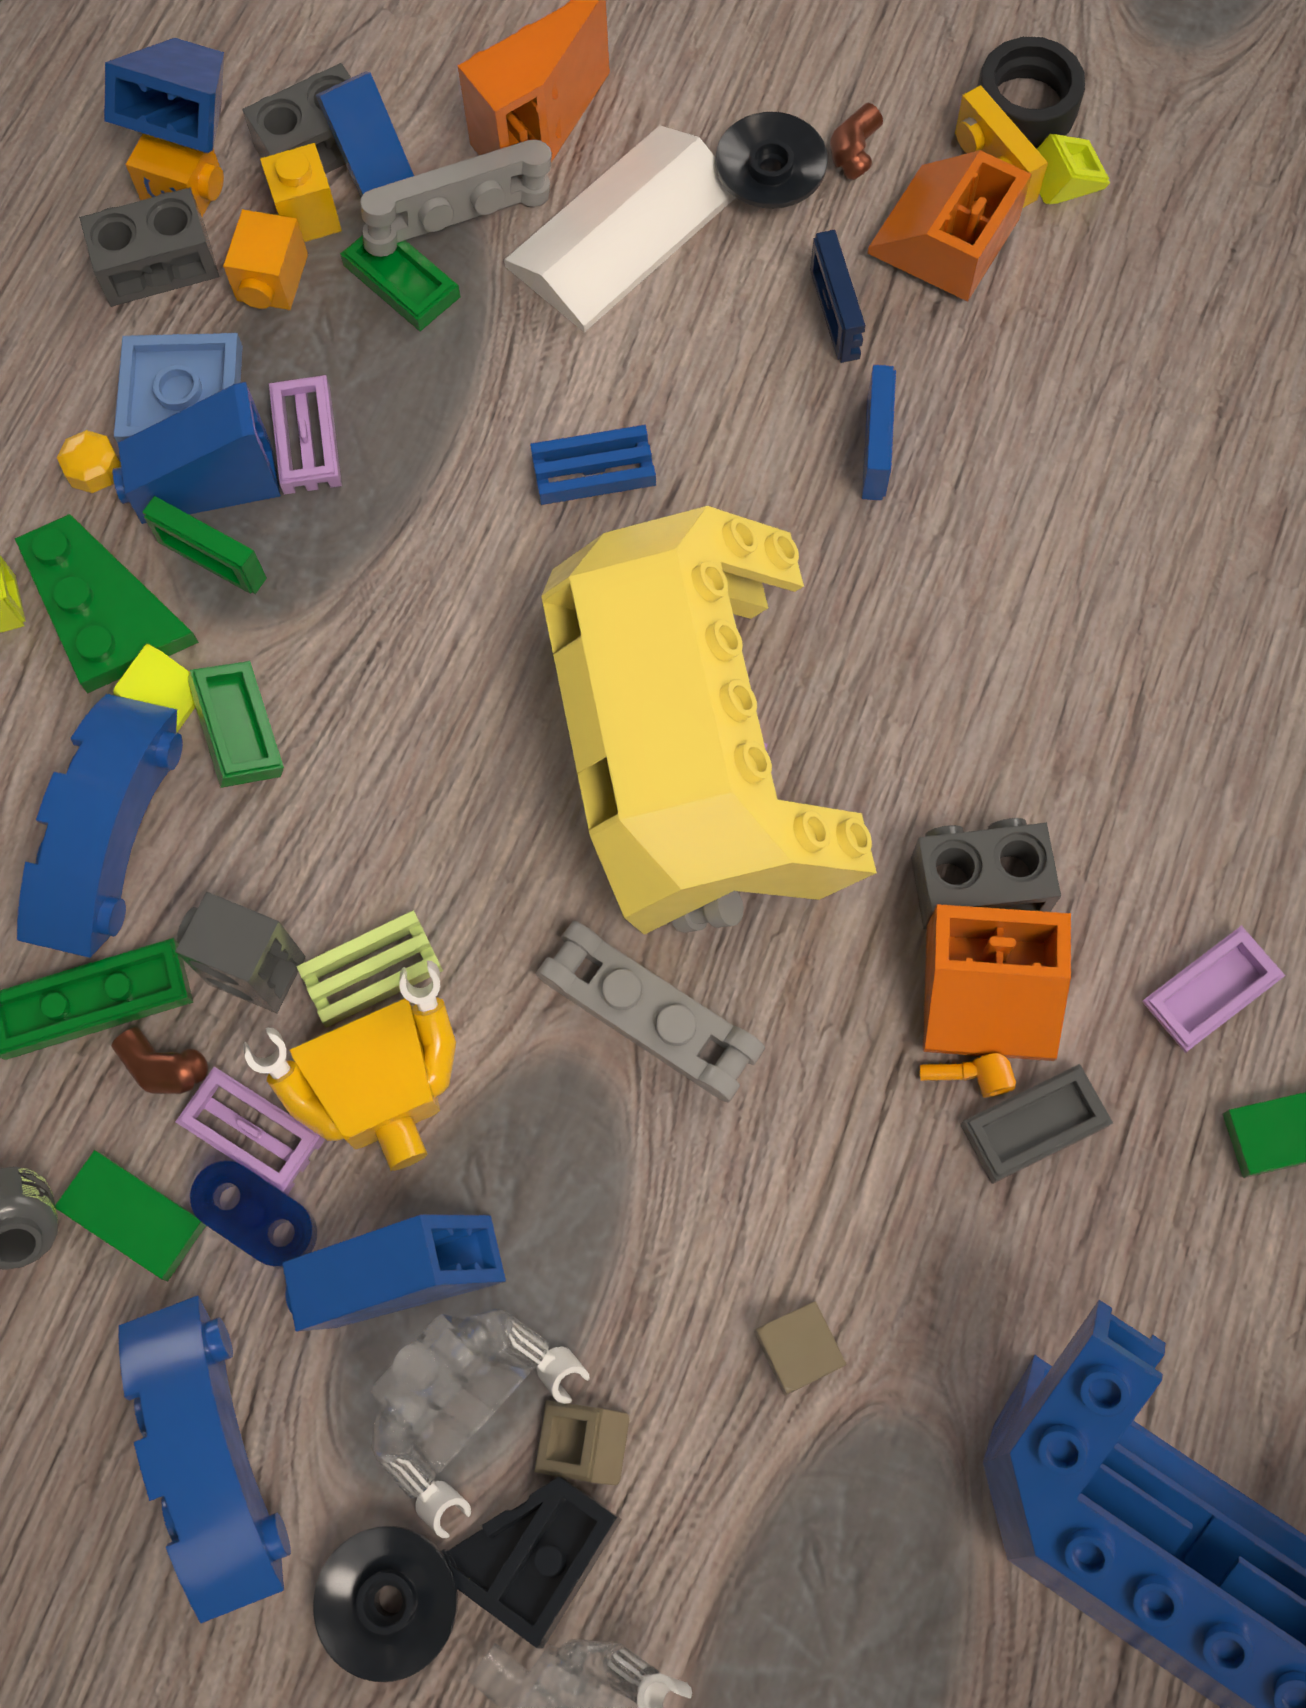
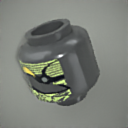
(26, 1217)

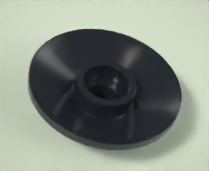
(771, 160)
(355, 1625)

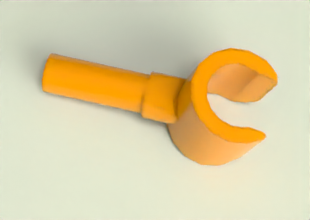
(992, 1073)

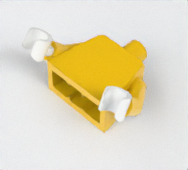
(371, 1074)

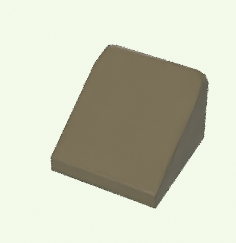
(799, 1348)
(582, 1443)

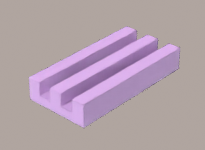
(310, 474)
(295, 1159)

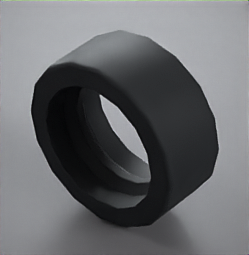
(1044, 62)

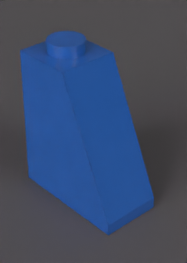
(167, 92)
(200, 457)
(392, 1270)

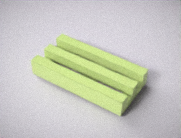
(358, 948)

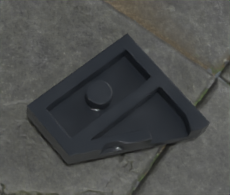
(534, 1558)

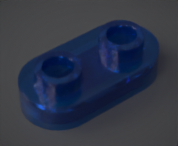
(255, 1216)

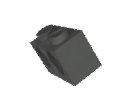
(296, 119)
(149, 247)
(979, 858)
(239, 951)

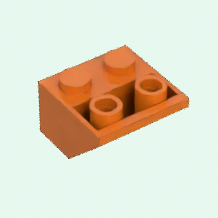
(953, 221)
(996, 981)

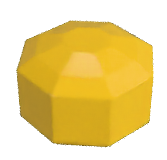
(88, 461)

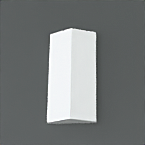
(622, 226)

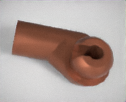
(849, 141)
(162, 1070)

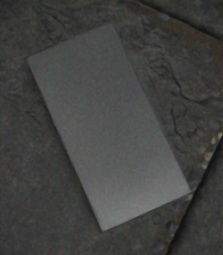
(1036, 1123)

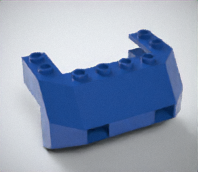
(1143, 1529)

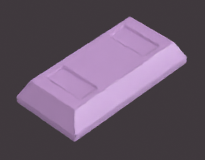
(1213, 988)

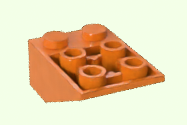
(537, 79)

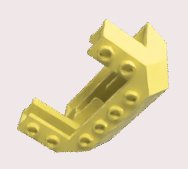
(670, 721)

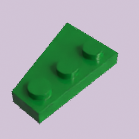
(97, 603)

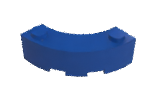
(92, 821)
(196, 1460)

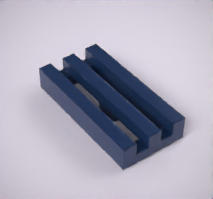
(837, 296)

